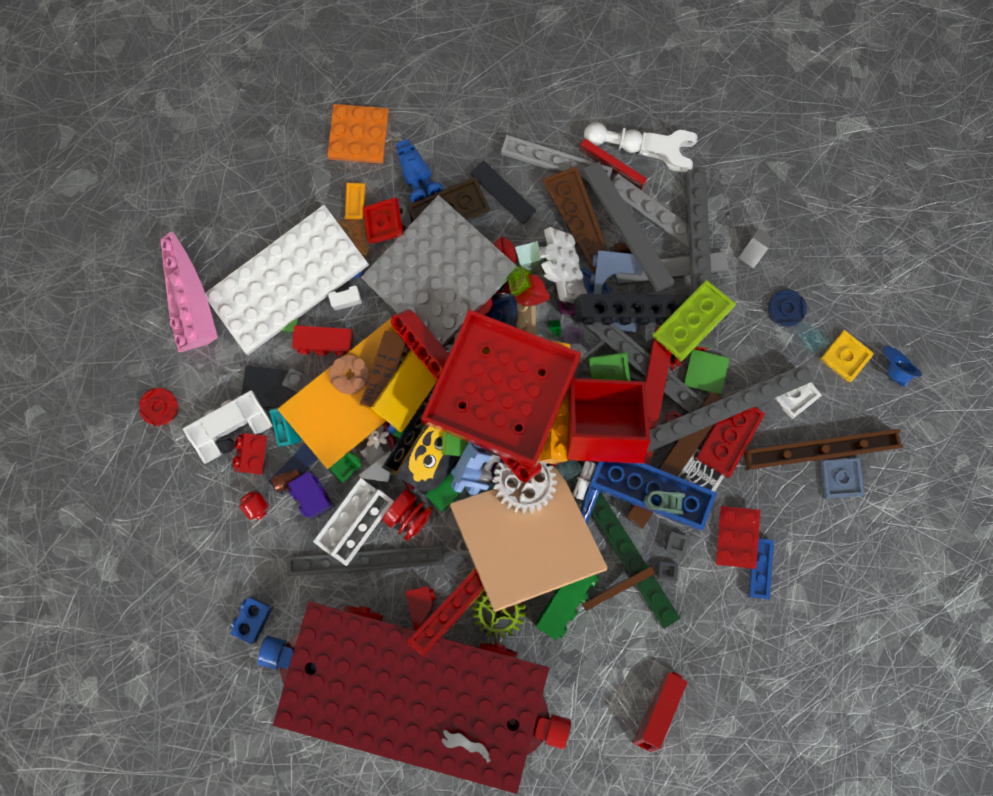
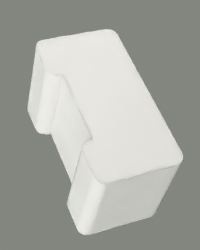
(345, 298)

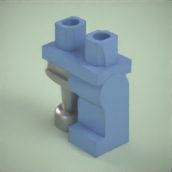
(474, 469)

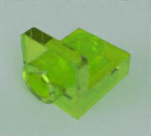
(519, 280)

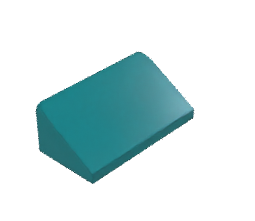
(283, 430)

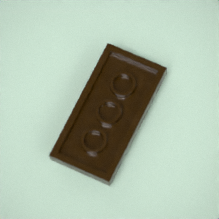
(464, 198)

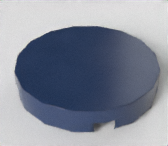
(787, 308)

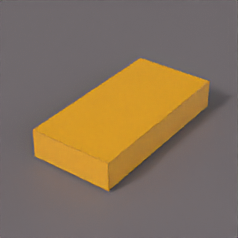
(354, 201)

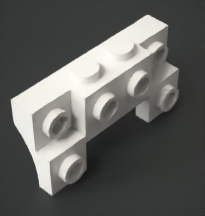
(225, 420)

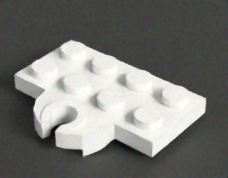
(562, 264)

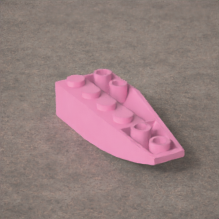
(186, 298)

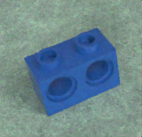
(255, 622)

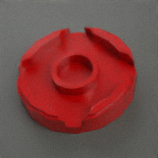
(158, 407)

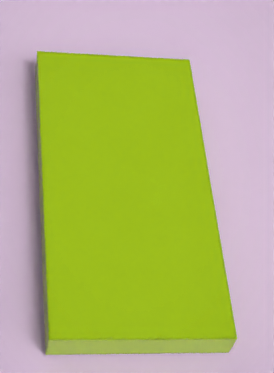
(694, 320)

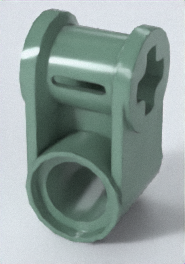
(668, 501)

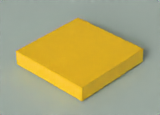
(846, 356)

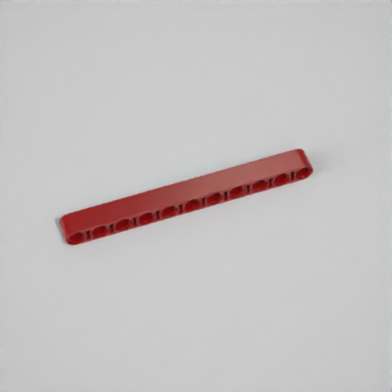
(434, 357)

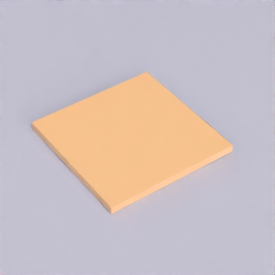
(527, 552)

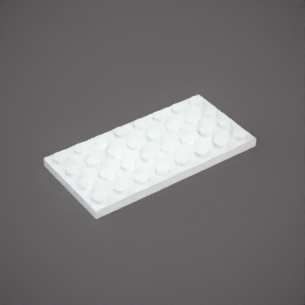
(285, 280)

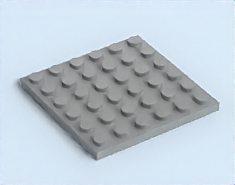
(439, 270)

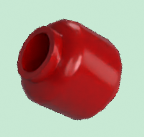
(253, 505)

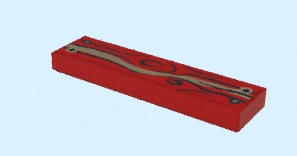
(606, 159)

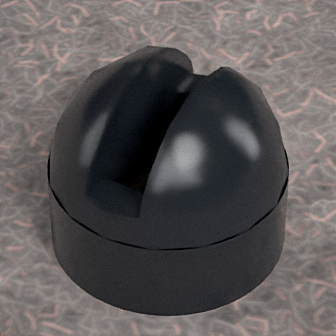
(227, 445)

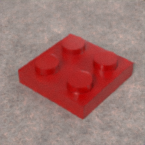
(382, 221)

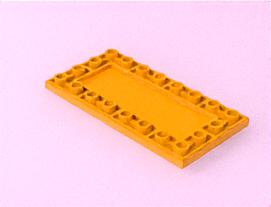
(332, 420)

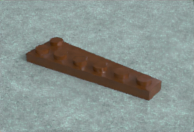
(575, 208)

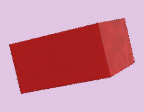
(608, 421)

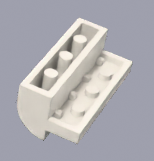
(353, 521)

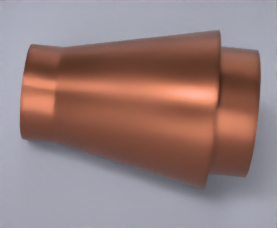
(282, 480)

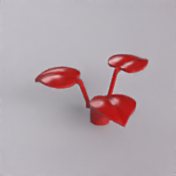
(530, 297)

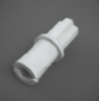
(584, 480)

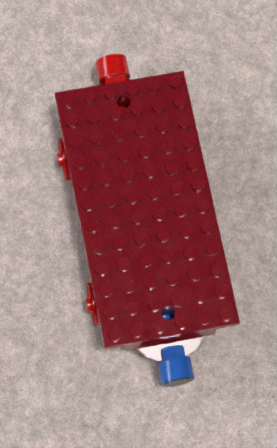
(373, 692)

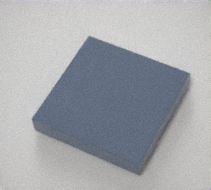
(842, 477)

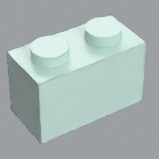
(529, 256)

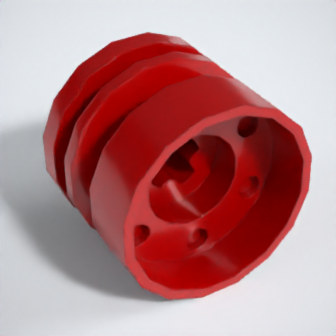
(407, 515)

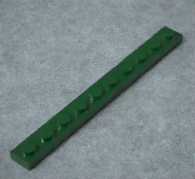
(631, 559)

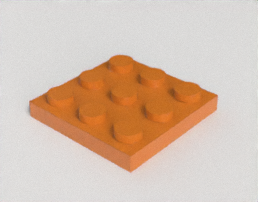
(358, 133)

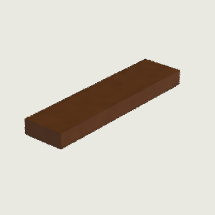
(619, 587)

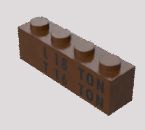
(384, 367)

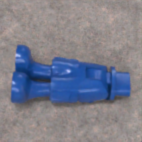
(416, 170)

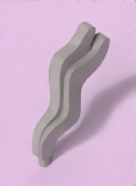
(460, 740)

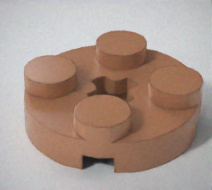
(356, 366)

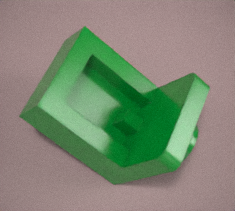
(345, 467)

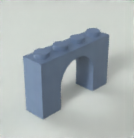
(612, 263)

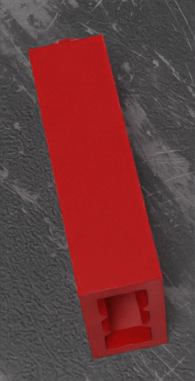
(660, 713)

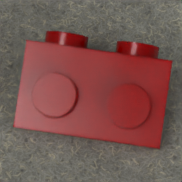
(249, 453)

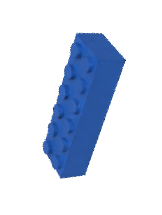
(635, 480)

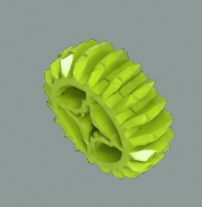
(507, 615)

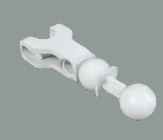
(649, 144)

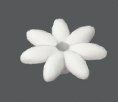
(377, 437)

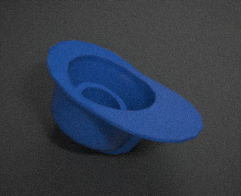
(900, 367)

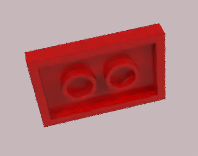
(738, 537)

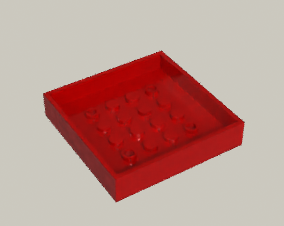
(501, 388)

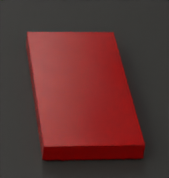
(729, 441)

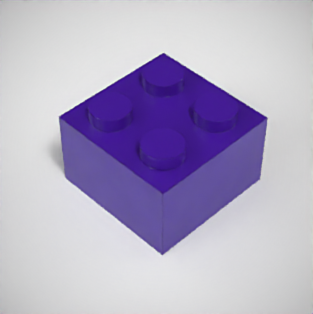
(311, 495)

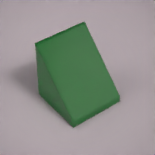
(555, 327)

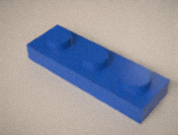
(761, 577)

